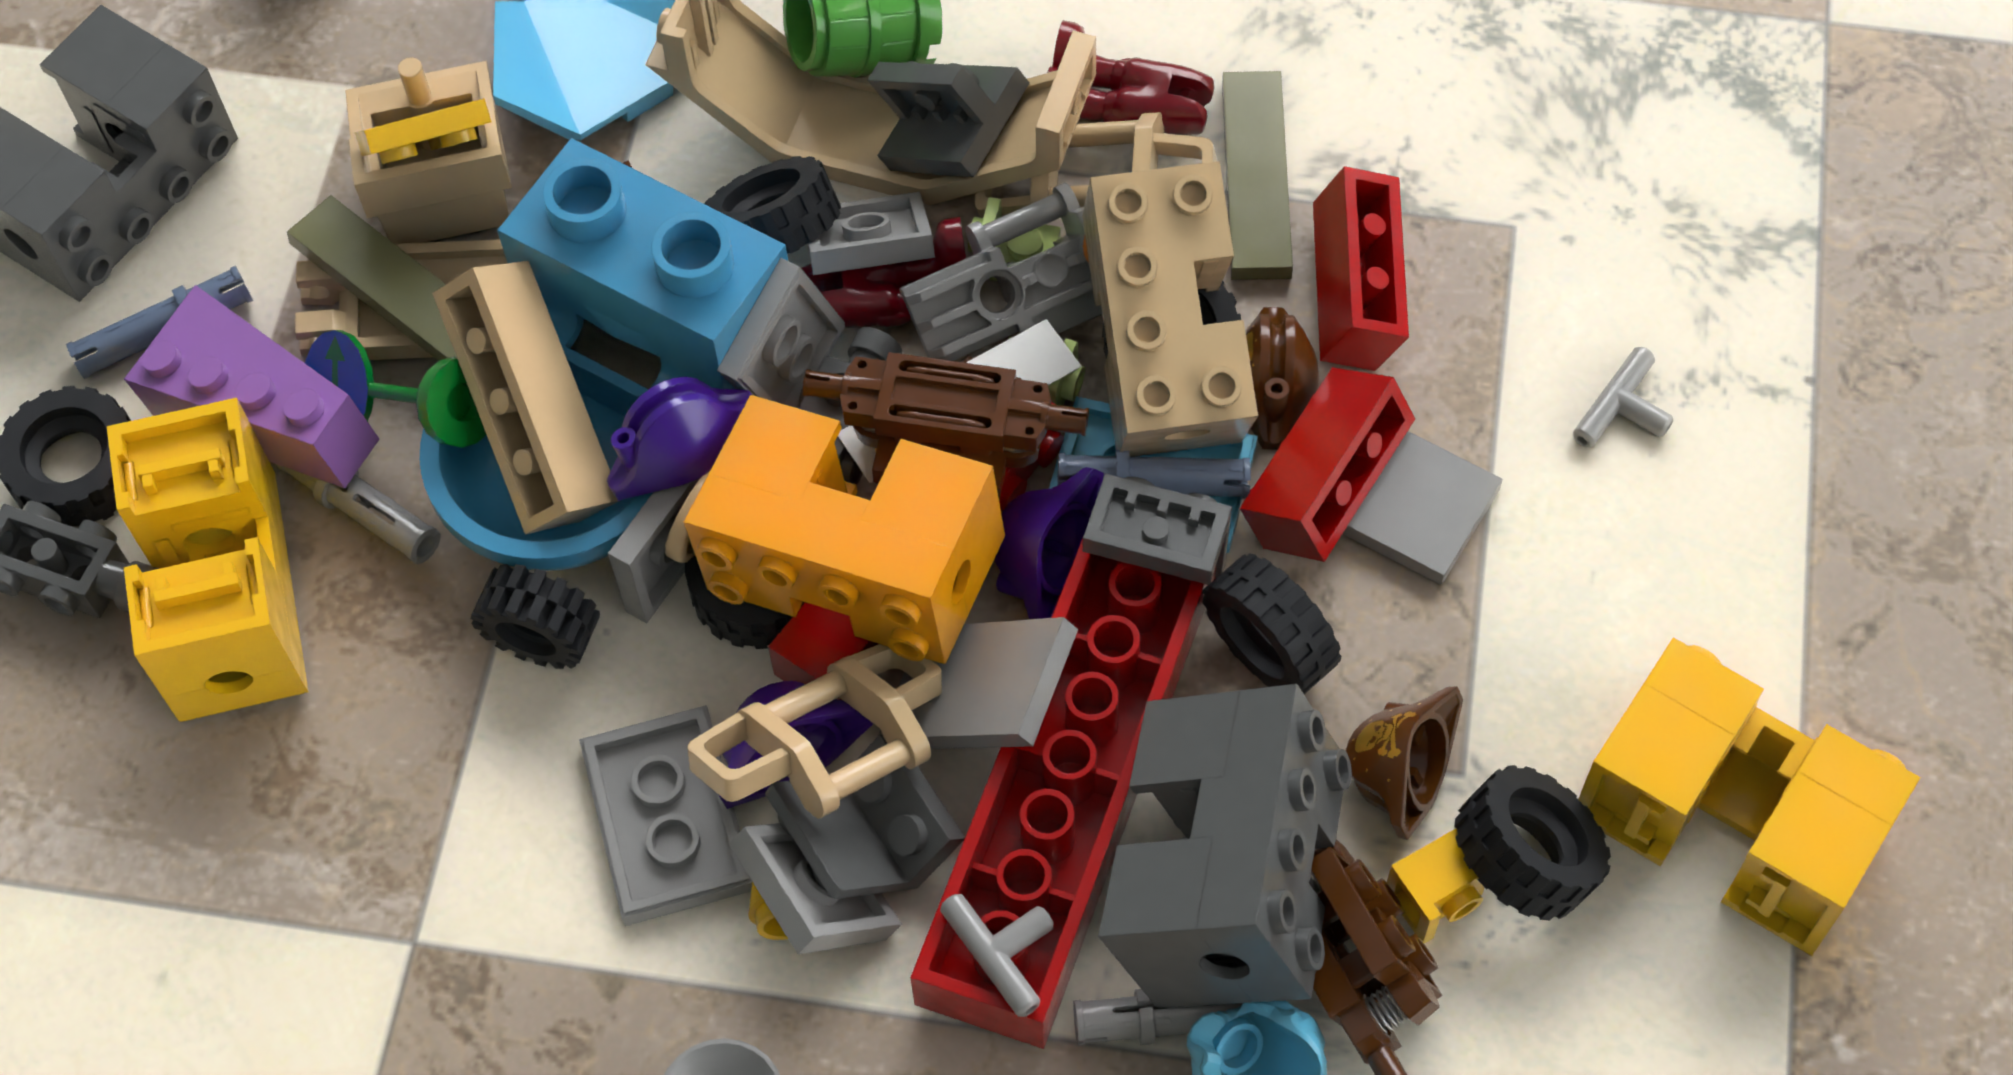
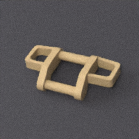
(1148, 141)
(792, 755)

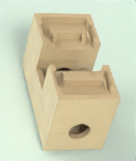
(1149, 251)

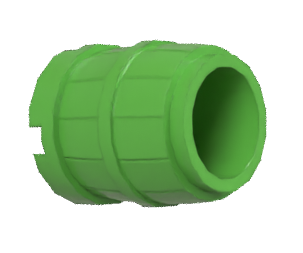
(855, 35)

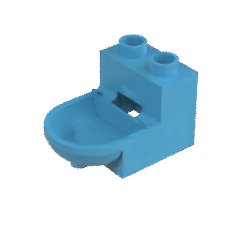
(643, 271)

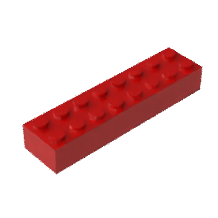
(1062, 804)

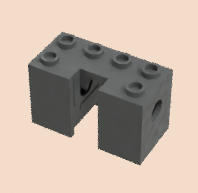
(136, 105)
(1232, 900)

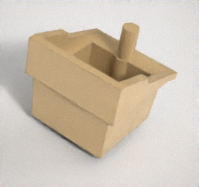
(439, 189)

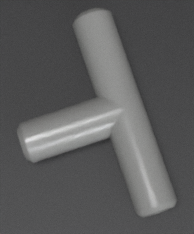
(1620, 399)
(995, 951)

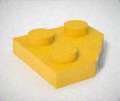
(440, 128)

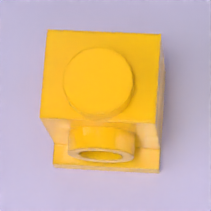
(1435, 885)

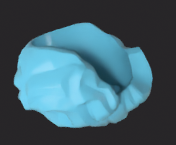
(1257, 1041)

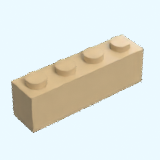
(525, 395)

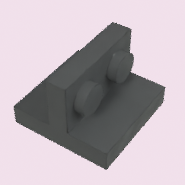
(945, 113)

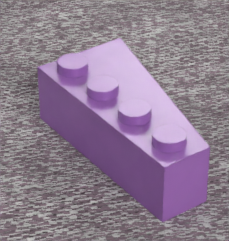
(295, 412)

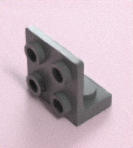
(1159, 529)
(878, 837)

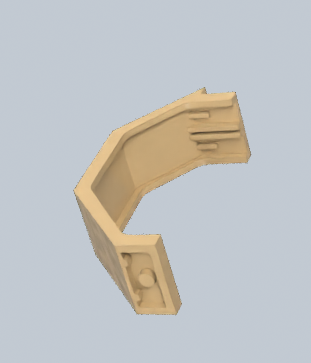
(748, 82)

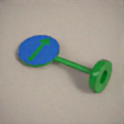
(441, 398)

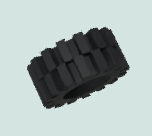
(535, 616)

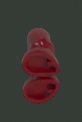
(1142, 88)
(872, 293)

